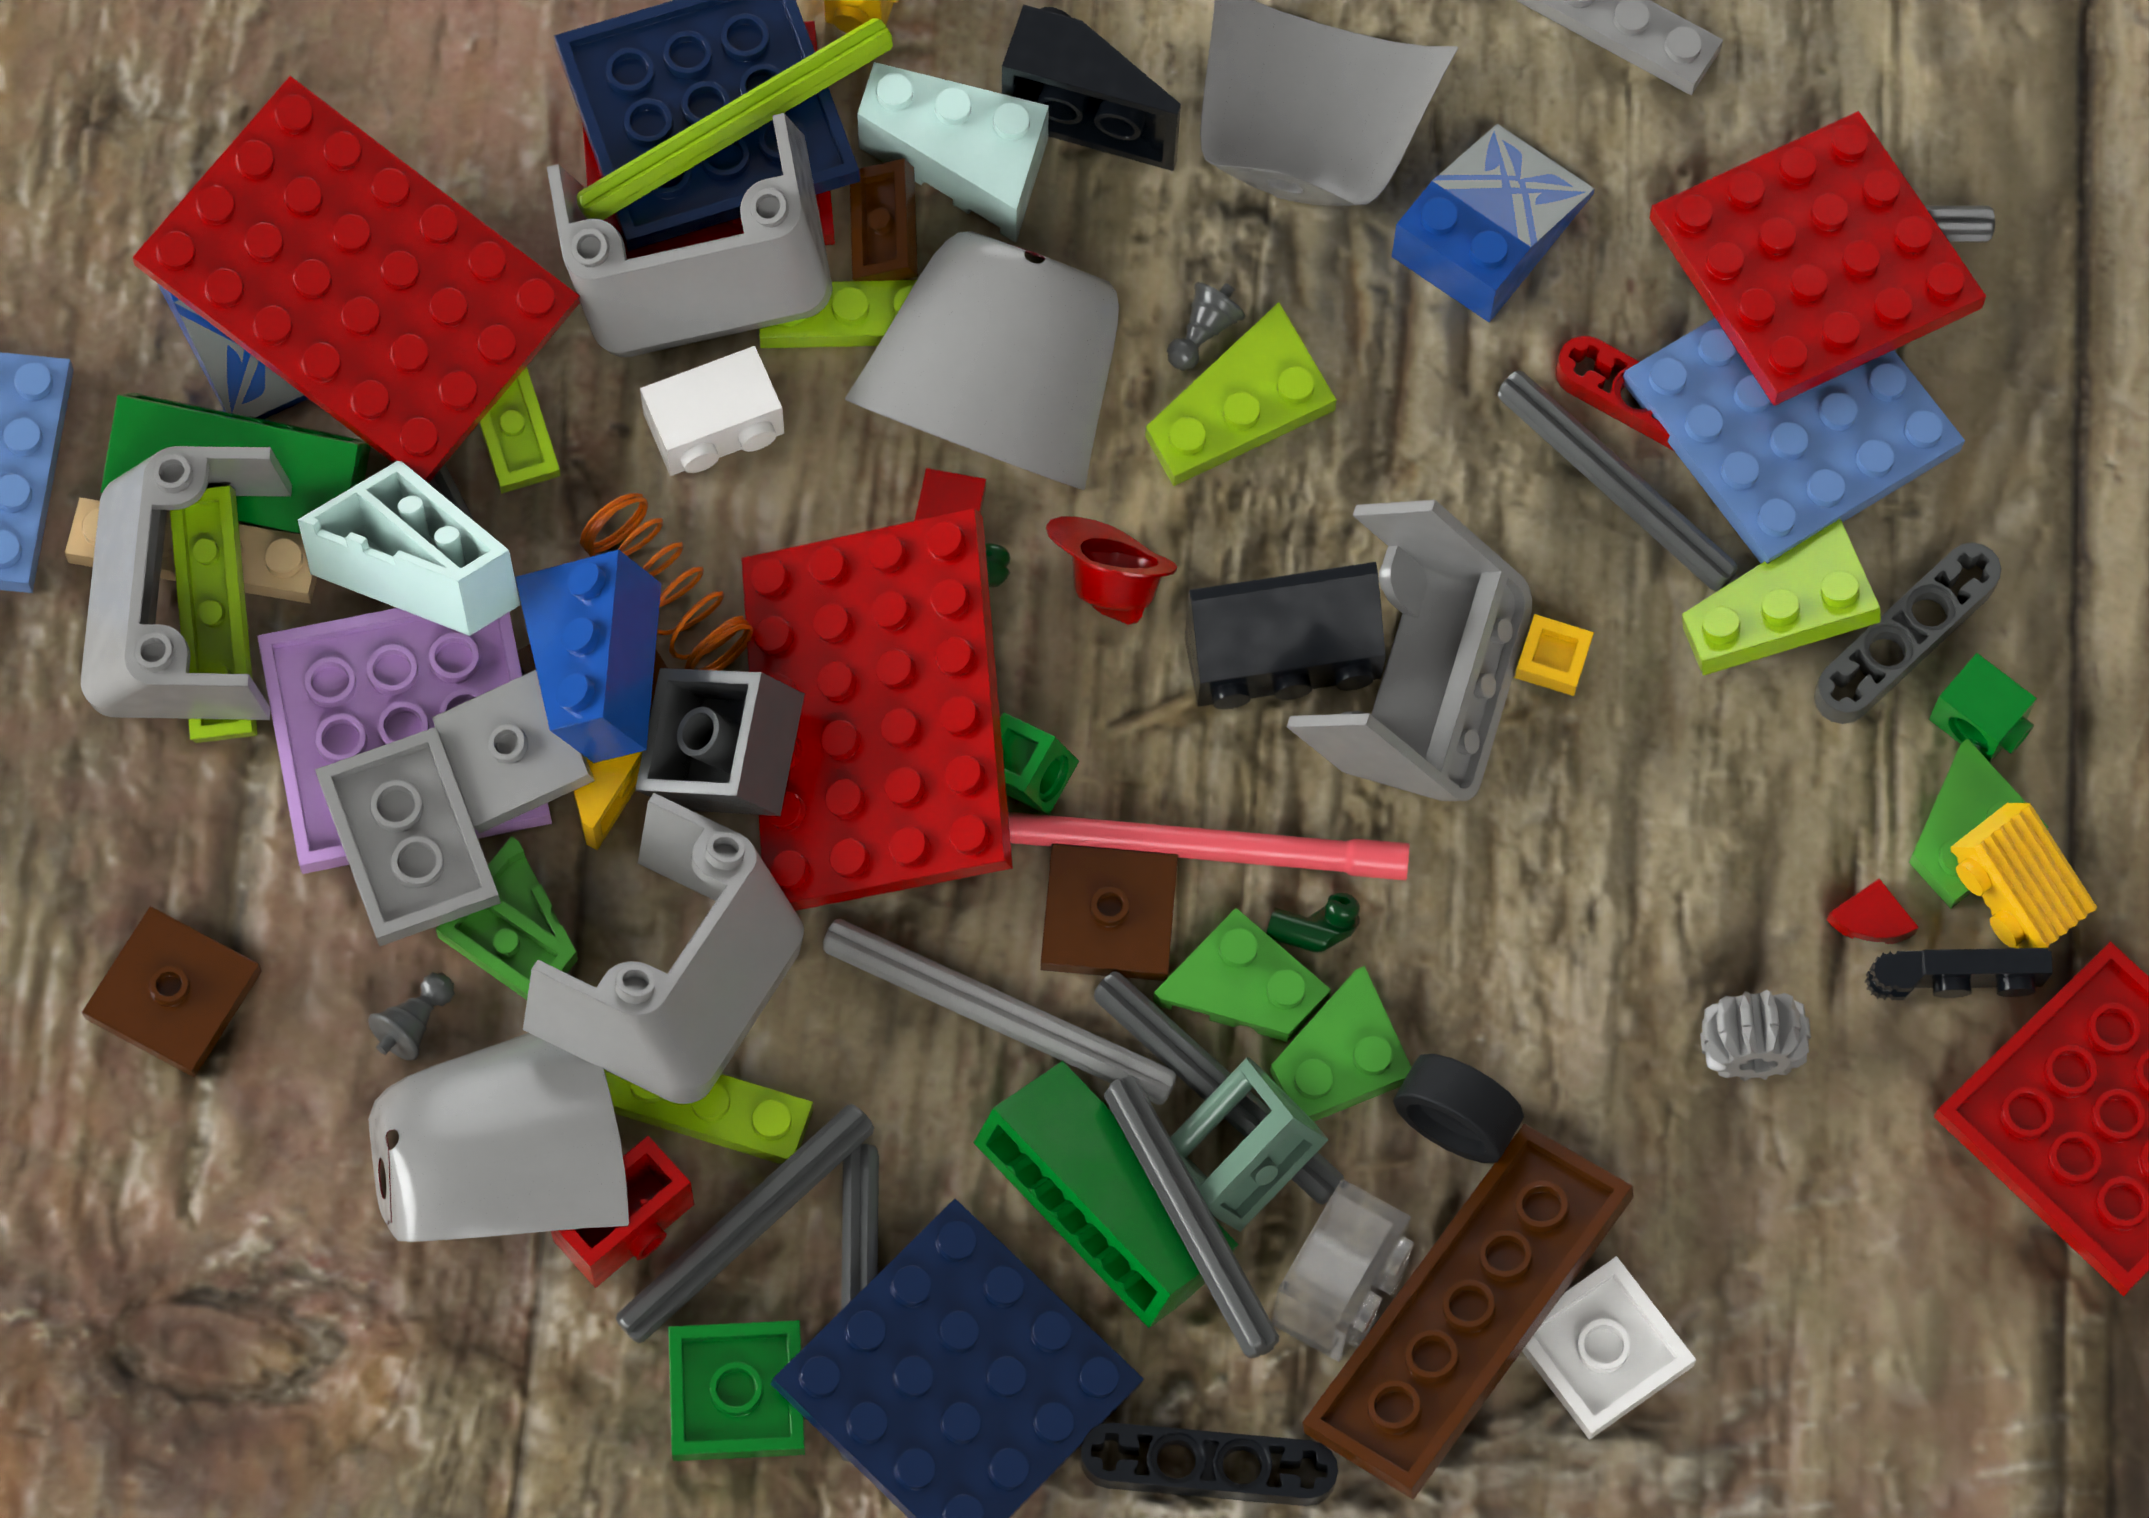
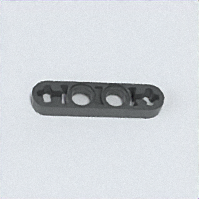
(1902, 628)

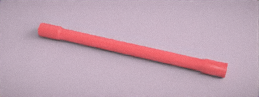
(1353, 857)

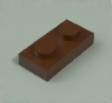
(884, 223)

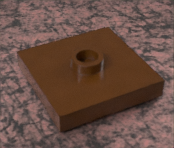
(1109, 912)
(172, 991)

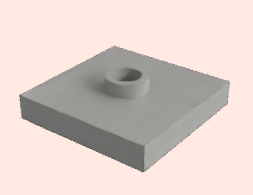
(507, 754)

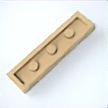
(271, 559)

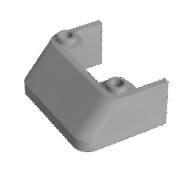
(707, 288)
(127, 659)
(1447, 662)
(685, 1024)

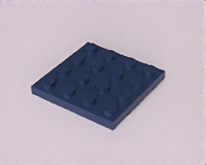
(674, 65)
(957, 1376)

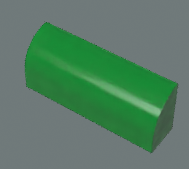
(314, 460)
(1087, 1182)

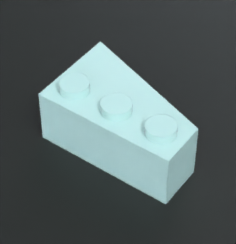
(958, 139)
(411, 550)

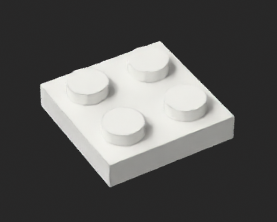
(1606, 1348)

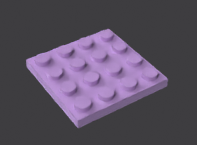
(365, 685)

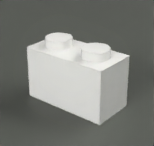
(713, 412)

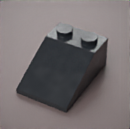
(1090, 89)

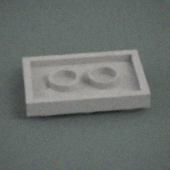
(407, 836)

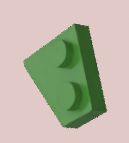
(1966, 799)
(517, 931)
(1245, 981)
(1343, 1053)

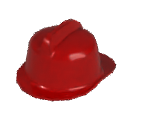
(1110, 567)

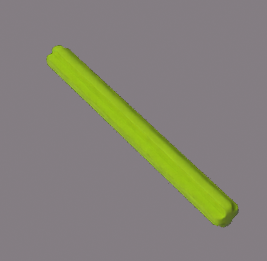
(734, 120)

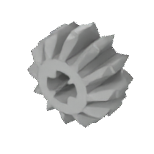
(1755, 1035)

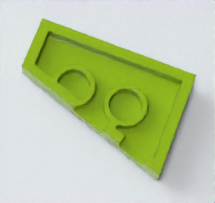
(1241, 401)
(1784, 604)

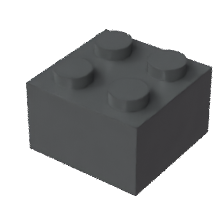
(720, 741)

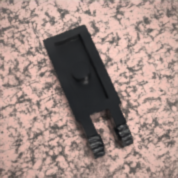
(1956, 971)

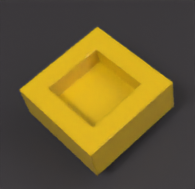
(1554, 655)

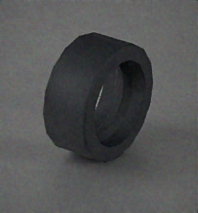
(1458, 1108)

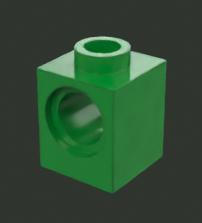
(1985, 709)
(1034, 764)

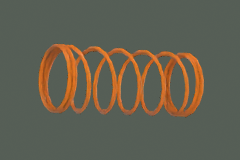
(715, 638)

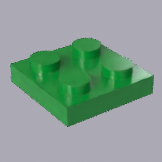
(725, 1393)

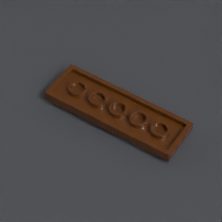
(1468, 1311)

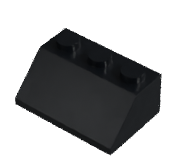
(1285, 635)

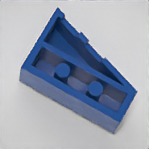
(594, 650)

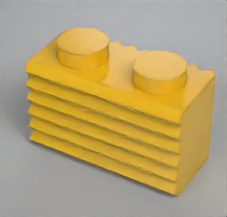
(2022, 878)

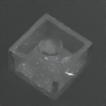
(1340, 1270)

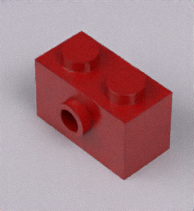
(656, 1199)

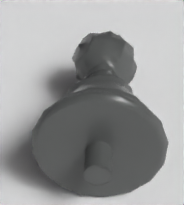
(1210, 315)
(403, 1025)

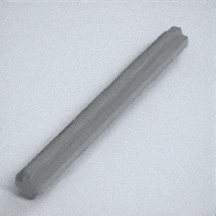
(995, 1009)

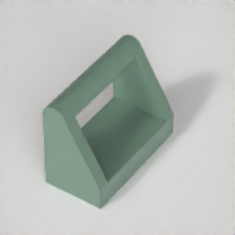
(1262, 1160)

